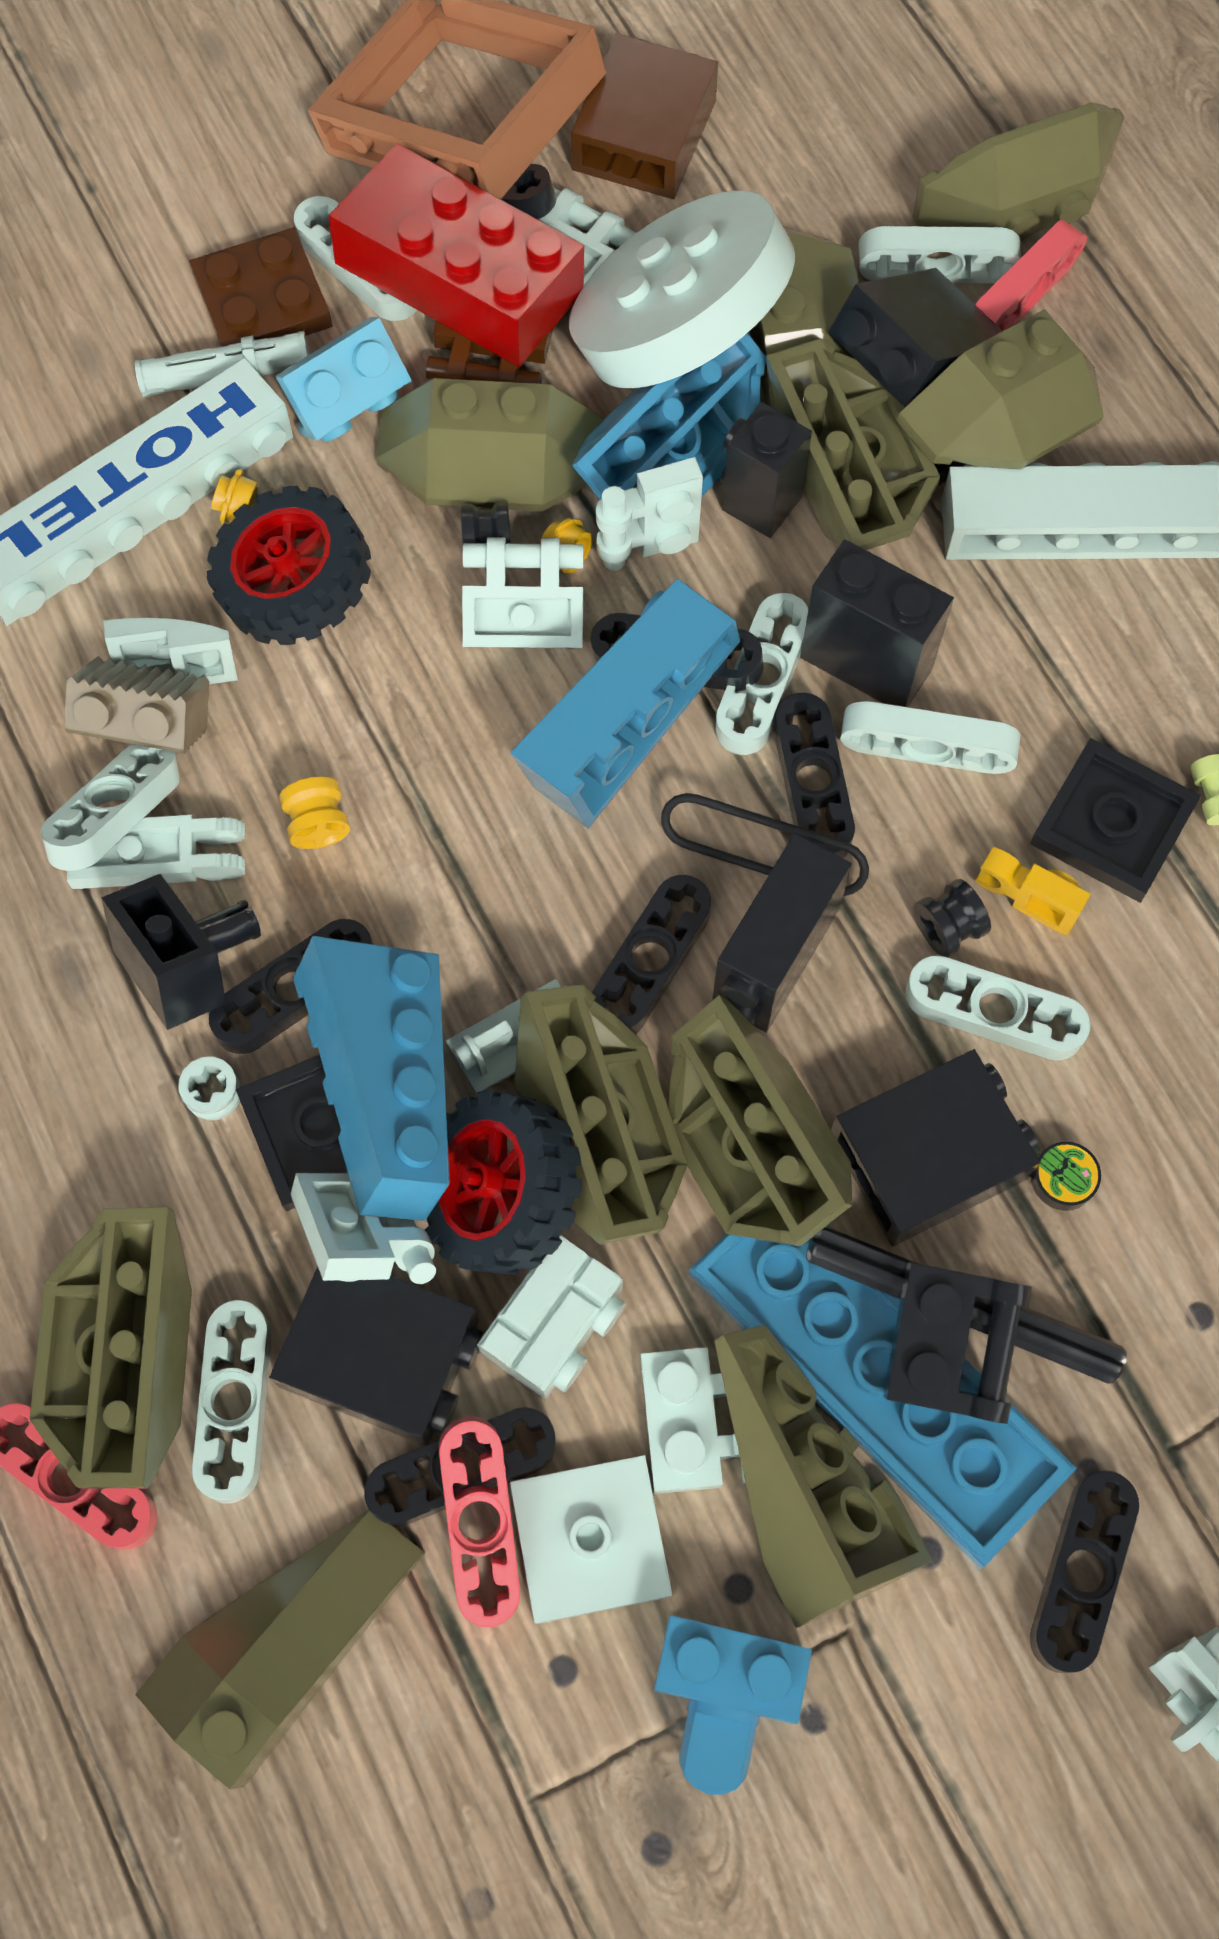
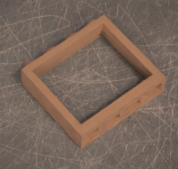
(567, 49)

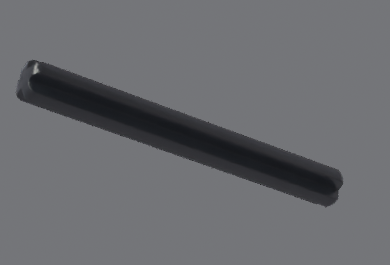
(1035, 1331)

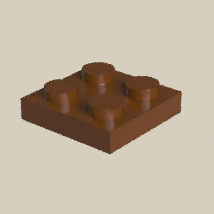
(261, 289)

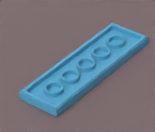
(960, 1470)

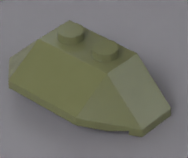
(1024, 175)
(810, 302)
(1007, 399)
(485, 443)
(861, 465)
(611, 1098)
(753, 1131)
(114, 1350)

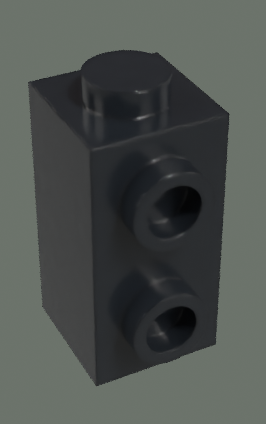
(764, 468)

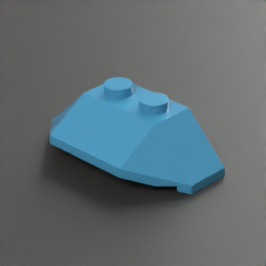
(675, 421)

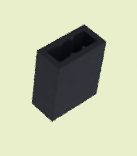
(909, 329)
(874, 625)
(781, 930)
(936, 1146)
(379, 1353)

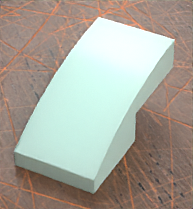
(172, 645)

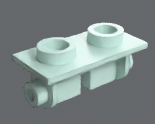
(490, 1047)

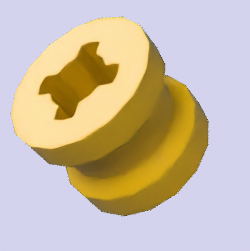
(314, 812)

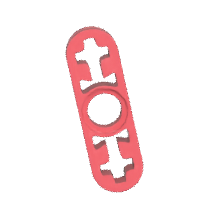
(1033, 275)
(97, 1521)
(503, 1569)

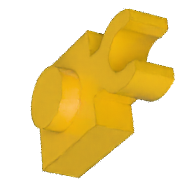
(1039, 893)

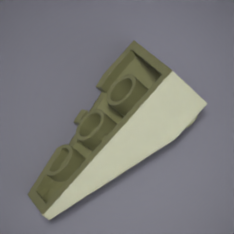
(814, 1508)
(261, 1660)

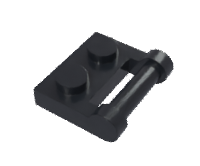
(934, 1337)

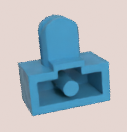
(729, 1686)

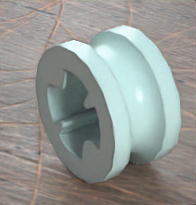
(199, 1073)

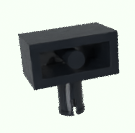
(172, 953)

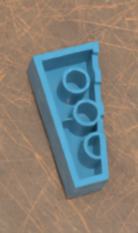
(626, 702)
(383, 1064)

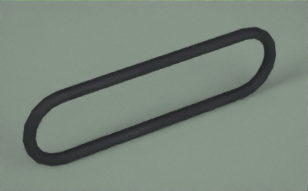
(761, 819)

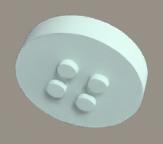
(682, 289)

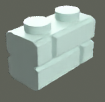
(552, 1319)

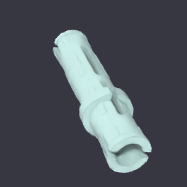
(197, 367)

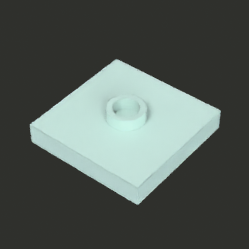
(590, 1539)

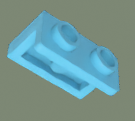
(344, 380)

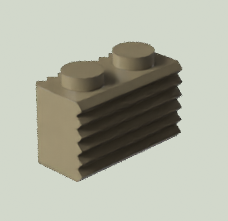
(137, 705)

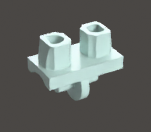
(1192, 1678)

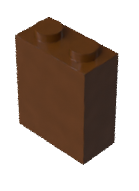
(644, 116)

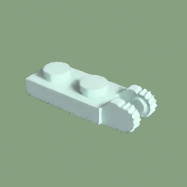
(166, 848)

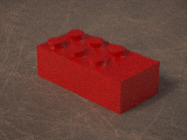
(457, 254)

